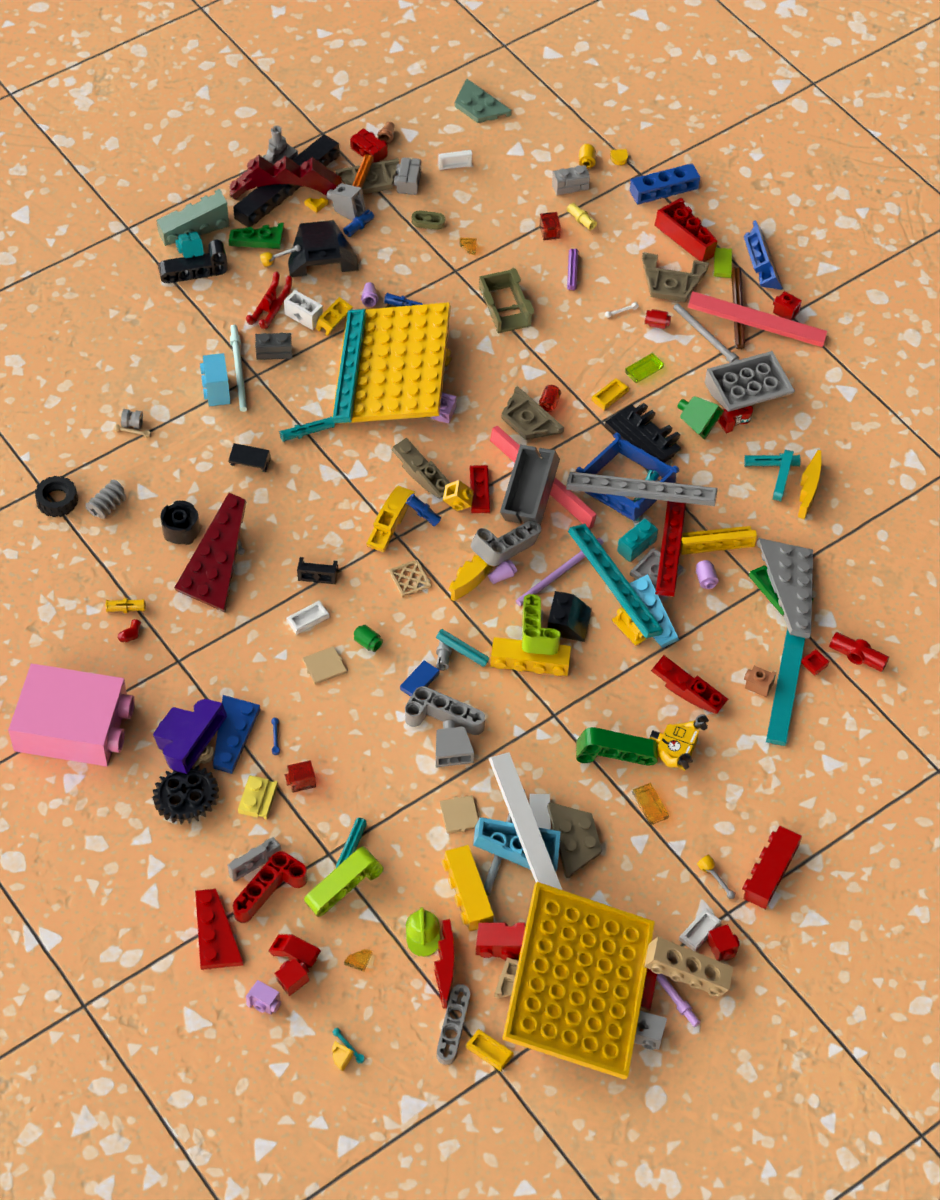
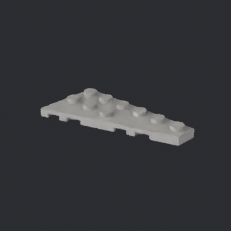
(791, 578)

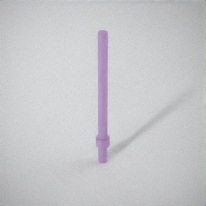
(554, 575)
(682, 1006)

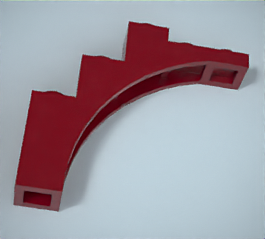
(285, 171)

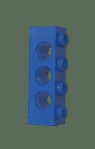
(664, 183)

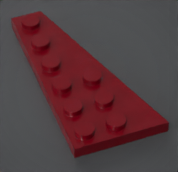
(213, 562)

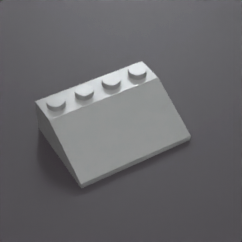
(748, 381)

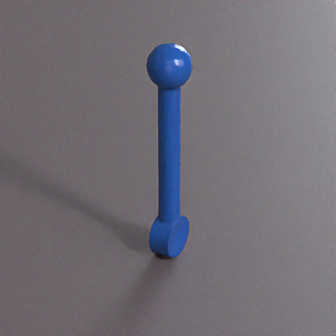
(275, 750)

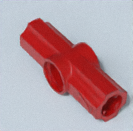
(859, 651)

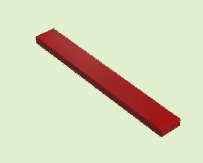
(670, 549)

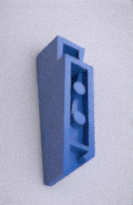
(761, 258)

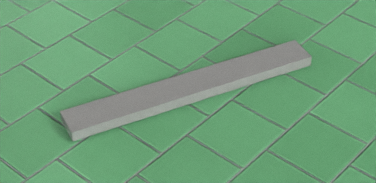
(642, 488)

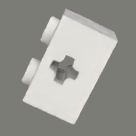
(303, 309)

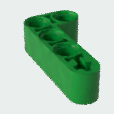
(616, 746)

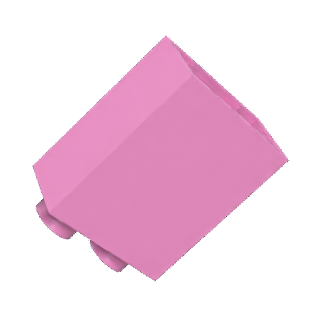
(70, 715)

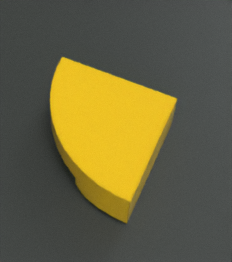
(316, 204)
(341, 1055)

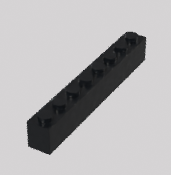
(267, 197)

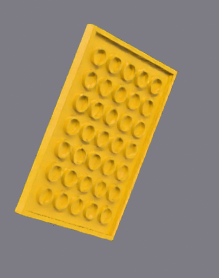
(401, 362)
(579, 981)

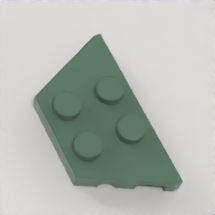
(479, 104)

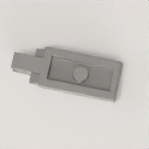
(253, 859)

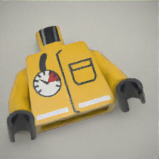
(678, 742)

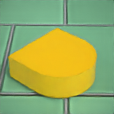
(619, 156)

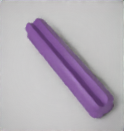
(572, 269)

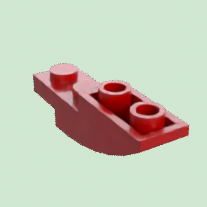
(687, 687)

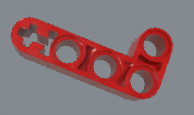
(246, 905)

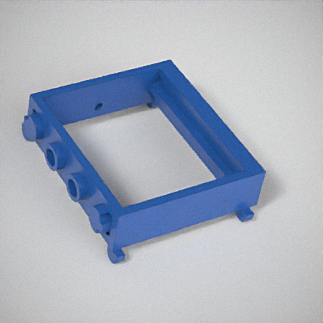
(622, 504)

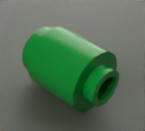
(368, 638)

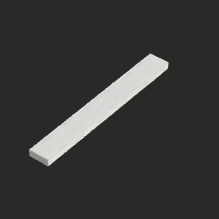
(524, 820)

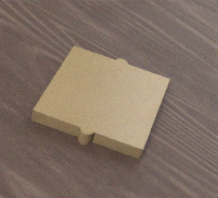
(324, 665)
(459, 814)

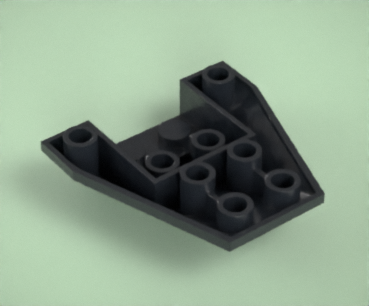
(320, 245)

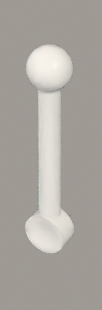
(634, 306)

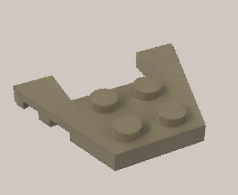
(670, 283)

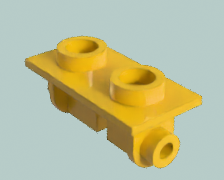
(628, 627)

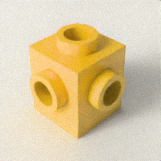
(458, 495)

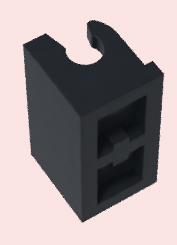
(250, 456)
(317, 572)

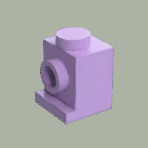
(447, 408)
(263, 998)

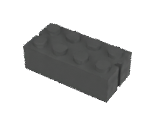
(530, 485)

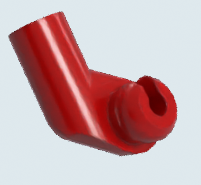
(131, 633)

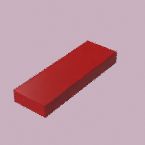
(480, 485)

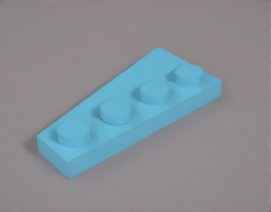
(646, 592)

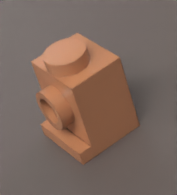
(759, 680)

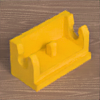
(333, 315)

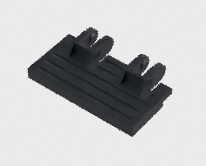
(645, 437)

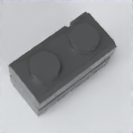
(273, 346)

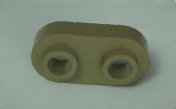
(428, 220)

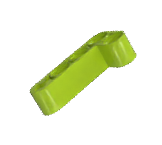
(534, 638)
(343, 880)

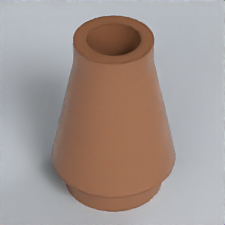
(387, 132)

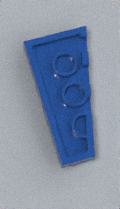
(234, 732)

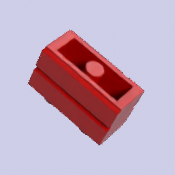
(368, 143)

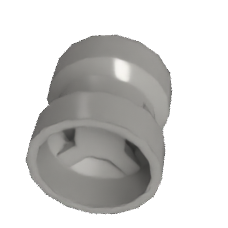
(131, 418)

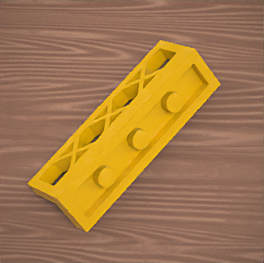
(718, 540)

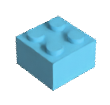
(215, 379)

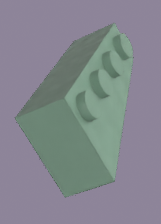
(203, 217)

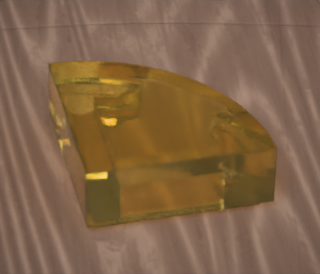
(469, 245)
(359, 959)

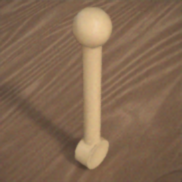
(146, 433)

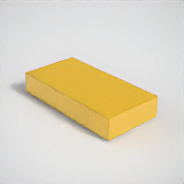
(610, 394)
(489, 1050)

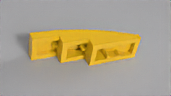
(809, 483)

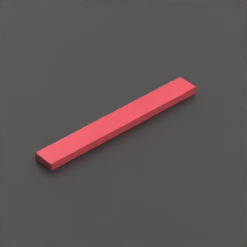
(757, 319)
(558, 491)

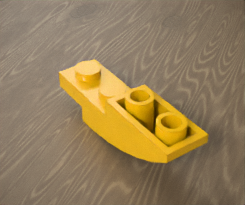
(388, 518)
(469, 577)

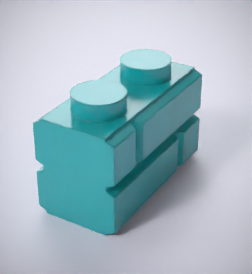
(189, 244)
(637, 540)

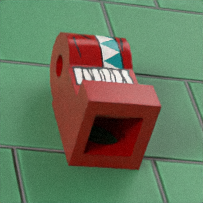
(735, 417)

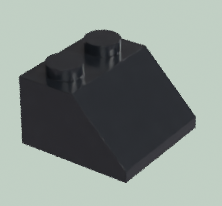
(569, 616)

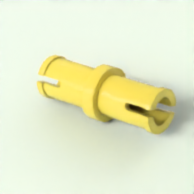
(581, 216)

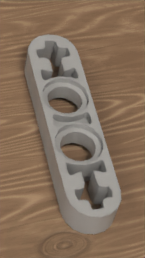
(453, 1024)

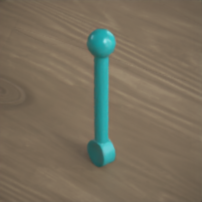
(359, 1057)

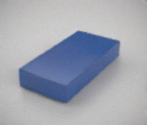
(421, 676)

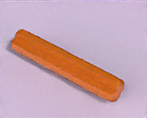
(363, 171)

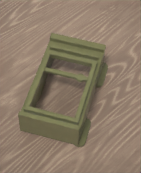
(504, 280)

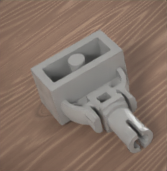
(278, 147)

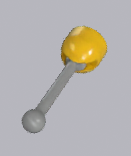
(268, 258)
(707, 865)

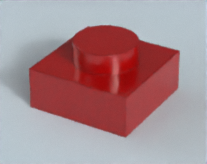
(815, 662)

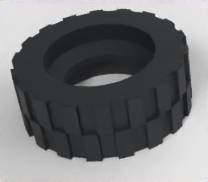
(60, 508)

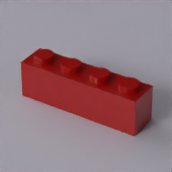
(772, 867)

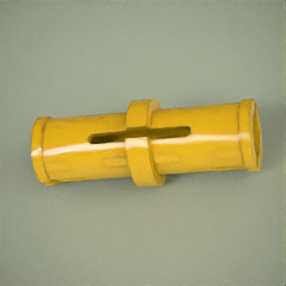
(125, 605)

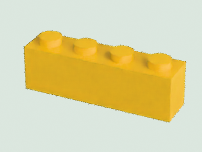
(509, 655)
(468, 887)

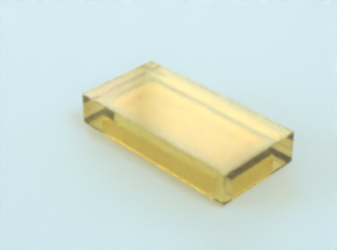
(650, 804)

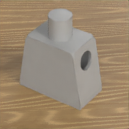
(347, 200)
(453, 746)

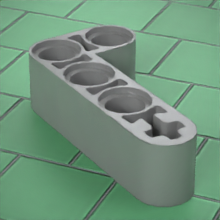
(497, 550)
(470, 717)

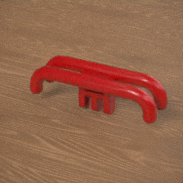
(270, 303)

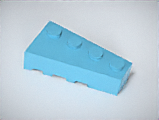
(502, 840)

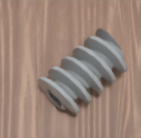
(106, 499)

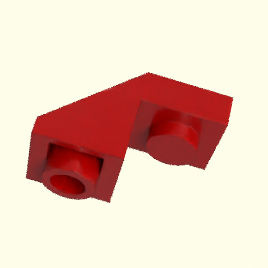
(294, 947)

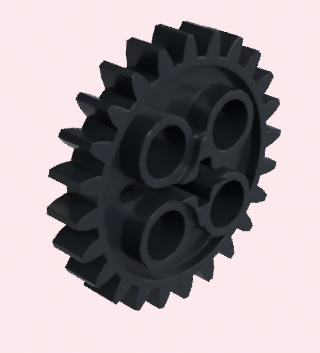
(185, 794)

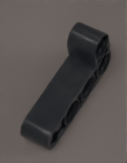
(196, 267)

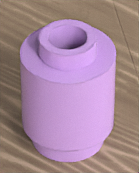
(706, 574)

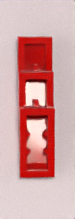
(445, 966)

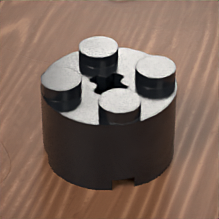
(180, 522)

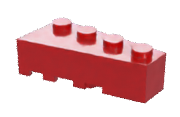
(686, 230)
(500, 940)

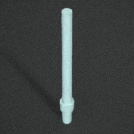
(235, 341)

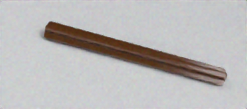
(738, 299)

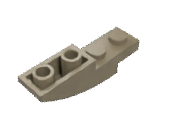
(420, 469)

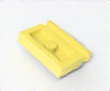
(257, 797)

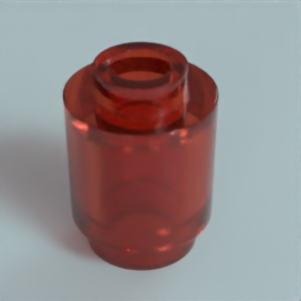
(550, 397)

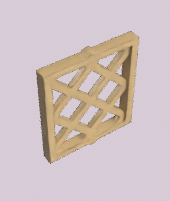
(397, 582)

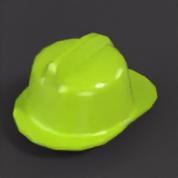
(422, 933)

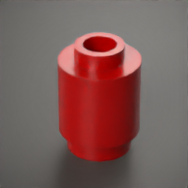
(657, 319)

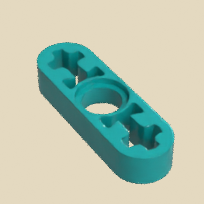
(783, 475)

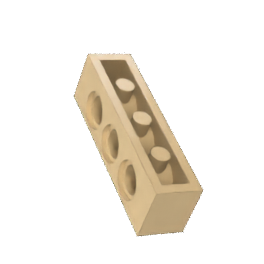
(700, 965)

